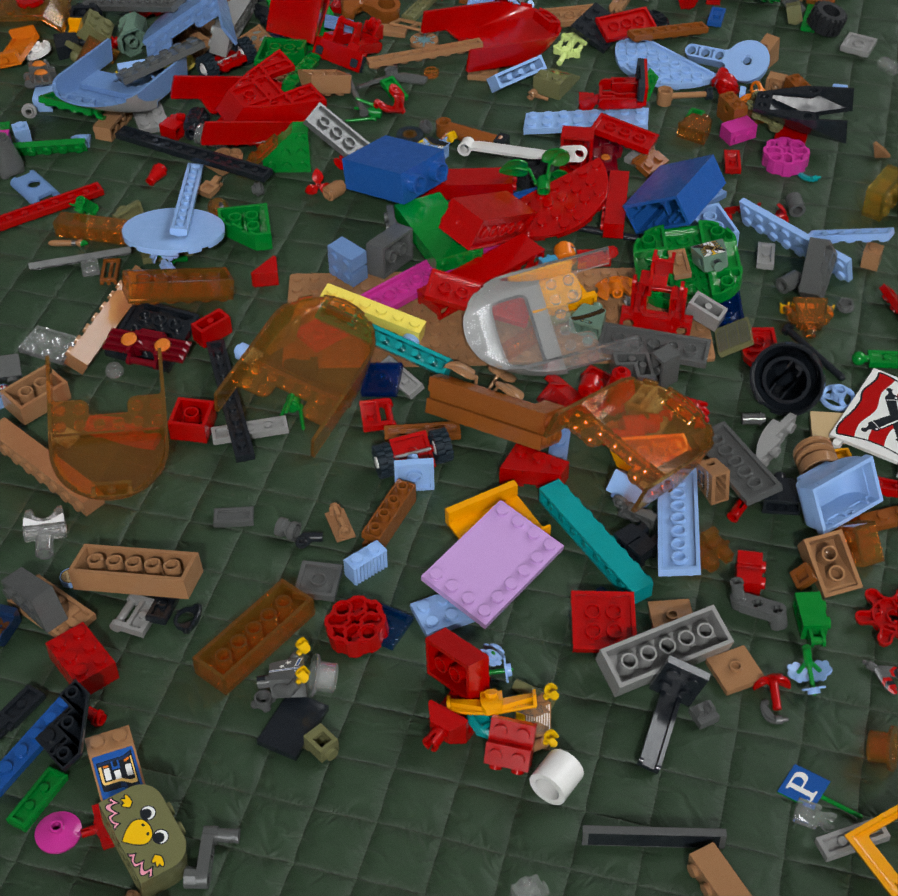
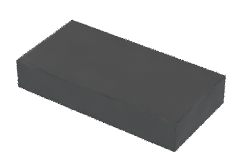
(233, 517)

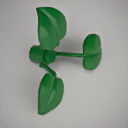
(553, 156)

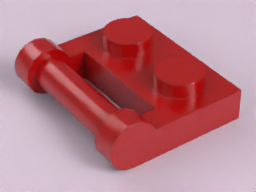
(371, 415)

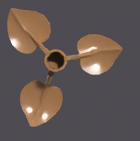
(469, 373)

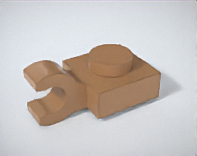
(210, 188)

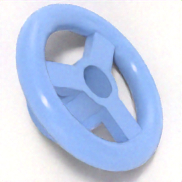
(837, 395)

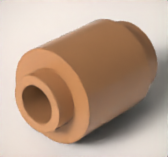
(334, 190)

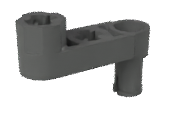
(757, 606)
(200, 876)

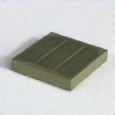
(734, 337)

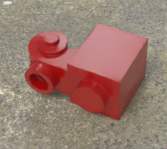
(173, 126)

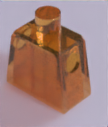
(695, 128)

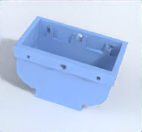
(838, 492)

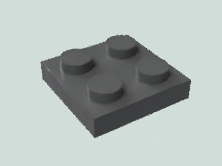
(319, 580)

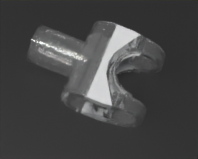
(44, 531)

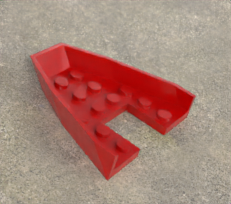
(261, 99)

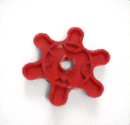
(879, 616)

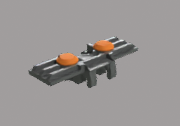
(39, 74)

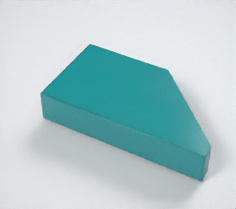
(480, 724)

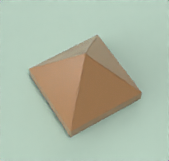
(880, 151)

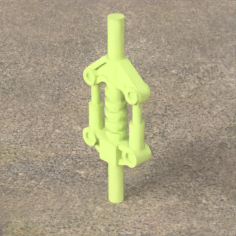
(567, 51)

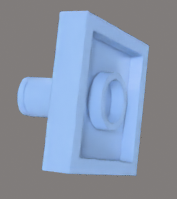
(416, 471)

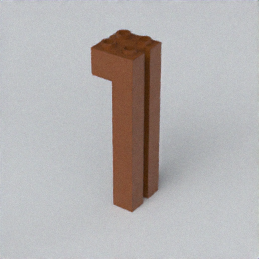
(492, 411)

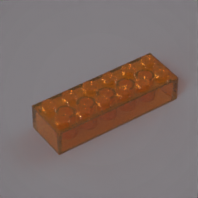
(177, 285)
(253, 636)

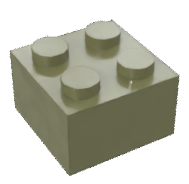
(95, 25)

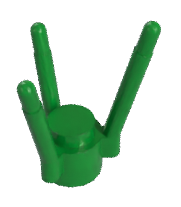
(375, 113)
(291, 405)

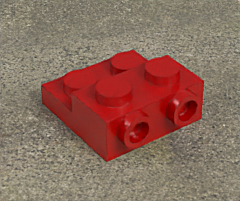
(510, 744)

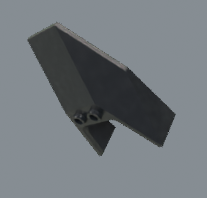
(803, 105)

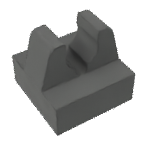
(704, 714)

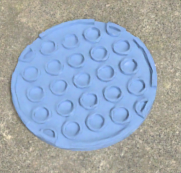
(151, 232)

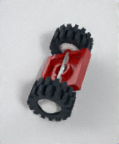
(242, 54)
(434, 446)

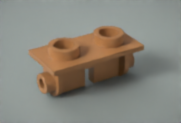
(339, 523)

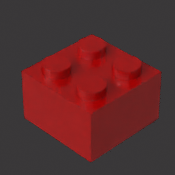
(192, 420)

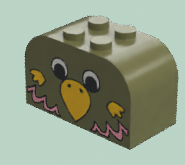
(146, 837)

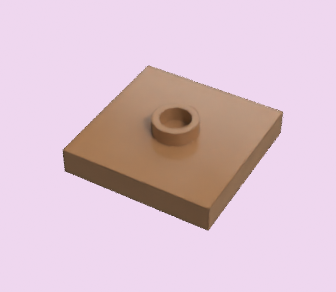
(667, 611)
(734, 670)

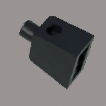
(62, 50)
(783, 502)

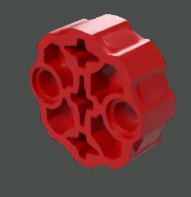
(356, 626)

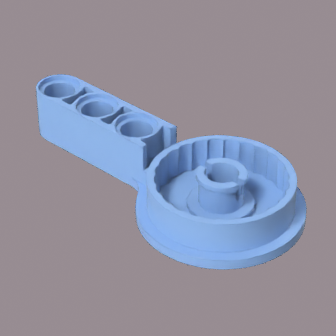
(734, 59)

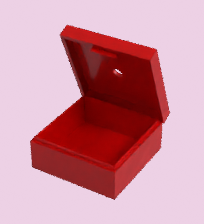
(297, 18)

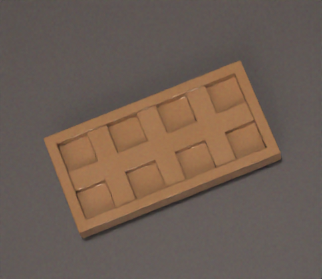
(74, 610)

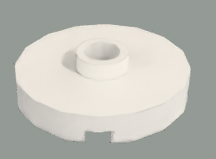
(39, 50)

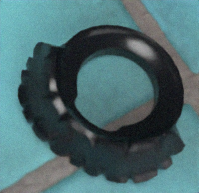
(187, 627)

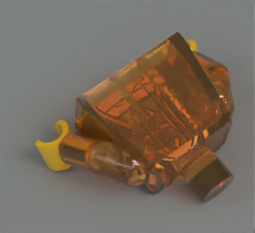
(808, 314)

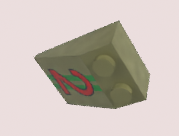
(554, 82)

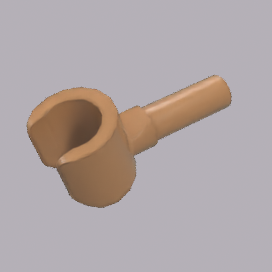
(534, 93)

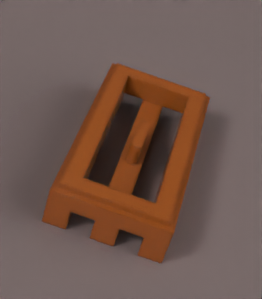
(109, 279)

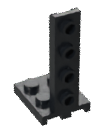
(676, 684)

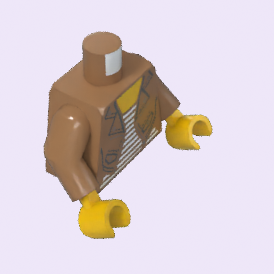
(542, 716)

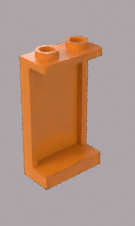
(20, 45)

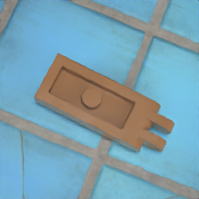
(618, 5)

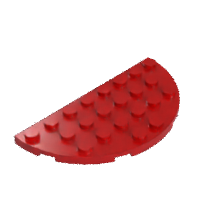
(570, 202)

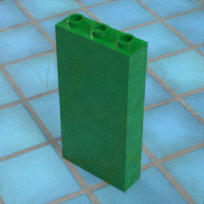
(435, 245)

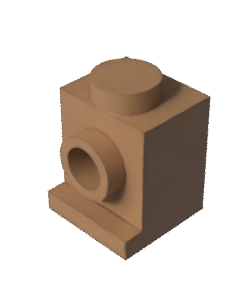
(775, 81)

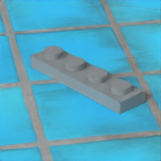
(256, 428)

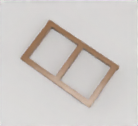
(411, 27)

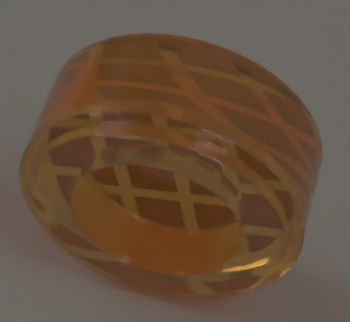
(431, 72)

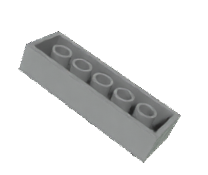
(639, 658)

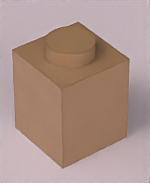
(872, 256)

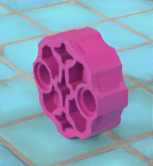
(785, 156)

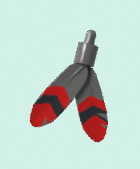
(884, 675)

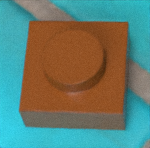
(803, 576)

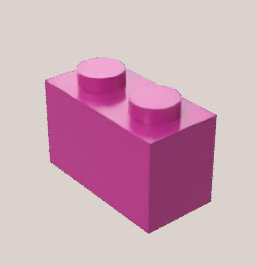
(738, 130)

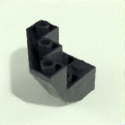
(66, 734)

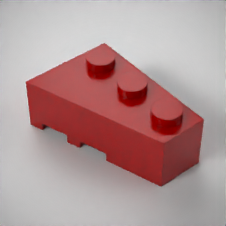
(532, 467)

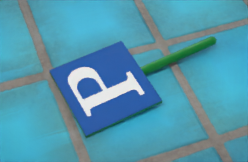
(810, 787)

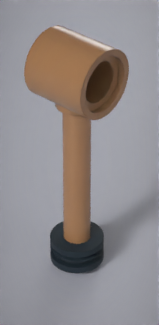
(666, 95)

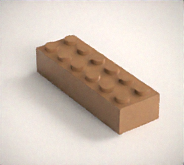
(136, 571)

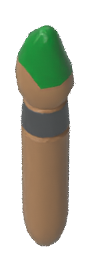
(80, 242)

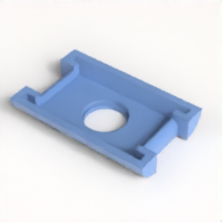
(33, 194)

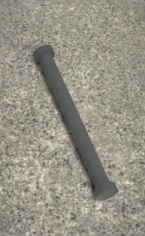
(362, 110)

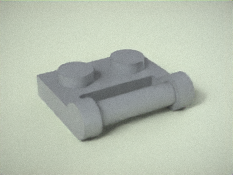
(136, 623)

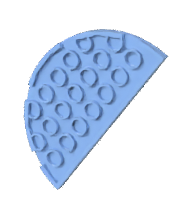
(668, 65)

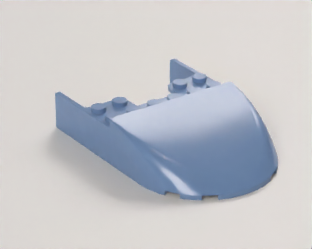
(170, 24)

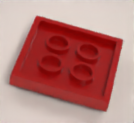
(601, 619)

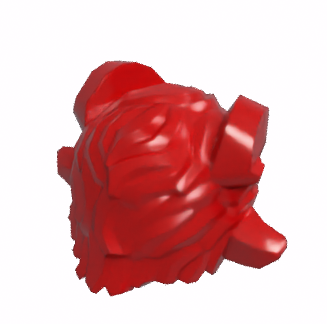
(725, 81)

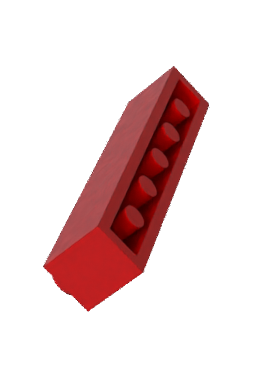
(613, 212)

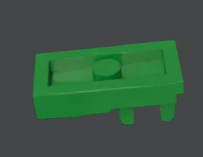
(385, 83)

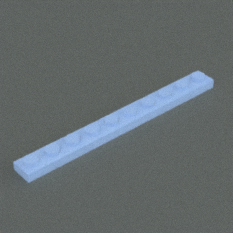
(186, 200)

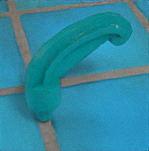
(807, 178)

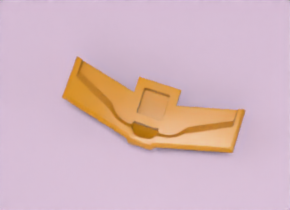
(492, 703)

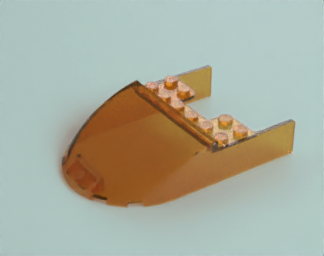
(312, 350)
(646, 427)
(110, 452)

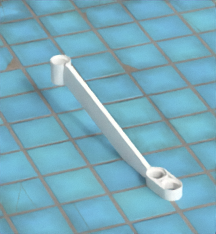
(514, 151)

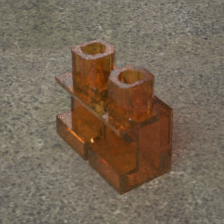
(712, 549)

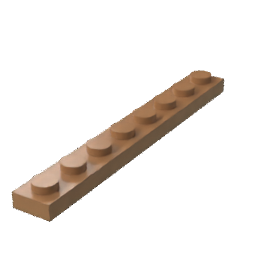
(419, 54)

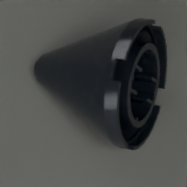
(787, 378)

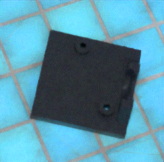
(157, 317)

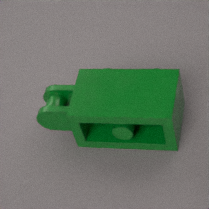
(811, 617)

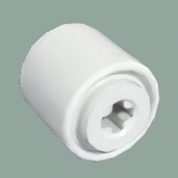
(556, 776)

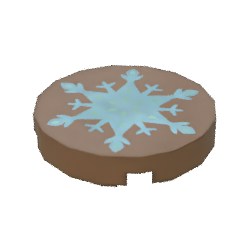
(422, 40)

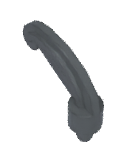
(769, 716)

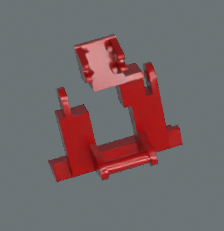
(657, 280)

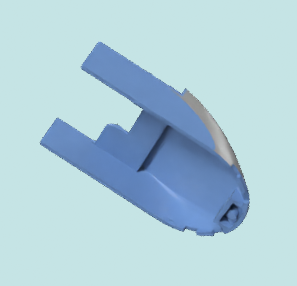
(89, 87)

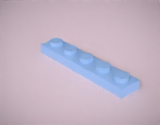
(852, 235)

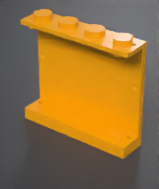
(468, 512)

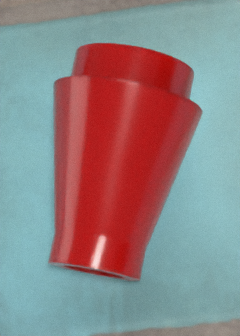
(157, 173)

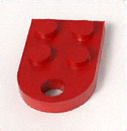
(762, 339)

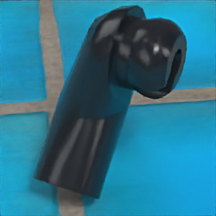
(307, 538)

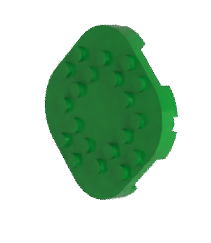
(716, 285)

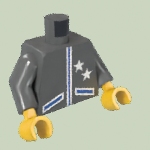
(289, 676)

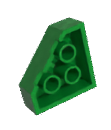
(293, 48)
(292, 151)
(248, 225)

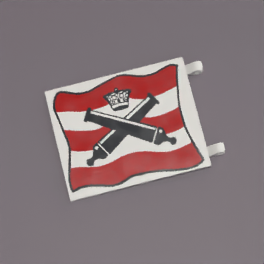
(872, 418)

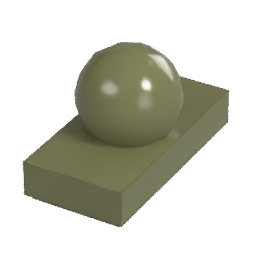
(75, 50)
(129, 211)

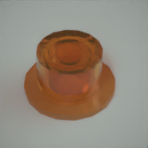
(883, 747)

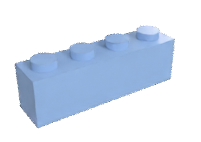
(516, 73)

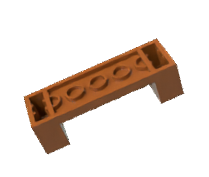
(732, 107)

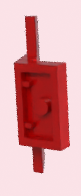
(559, 392)

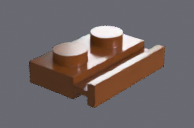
(649, 163)

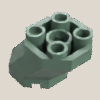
(131, 32)

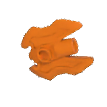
(614, 285)

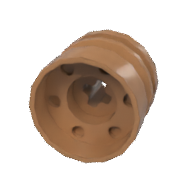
(813, 452)

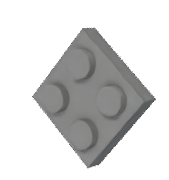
(858, 44)

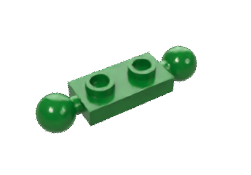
(876, 359)

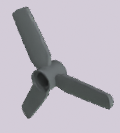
(400, 77)

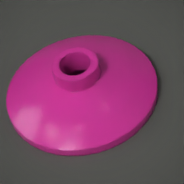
(58, 840)

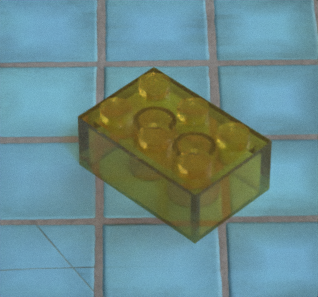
(882, 194)

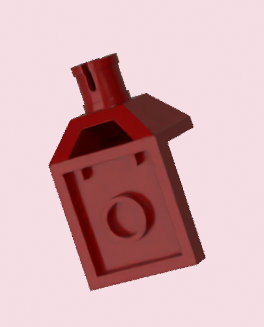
(446, 725)

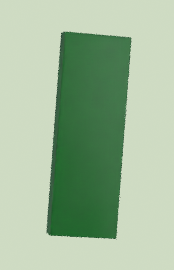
(37, 799)

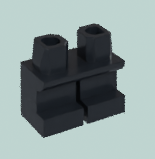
(637, 542)

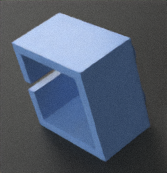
(347, 261)

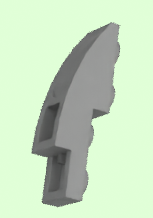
(772, 437)

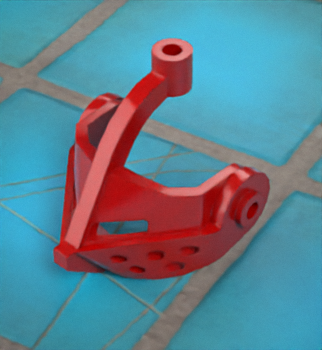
(399, 99)

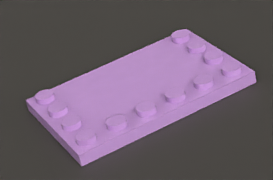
(492, 563)

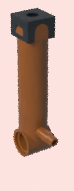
(444, 126)

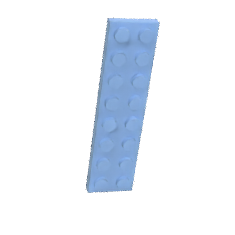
(552, 122)
(788, 235)
(679, 530)

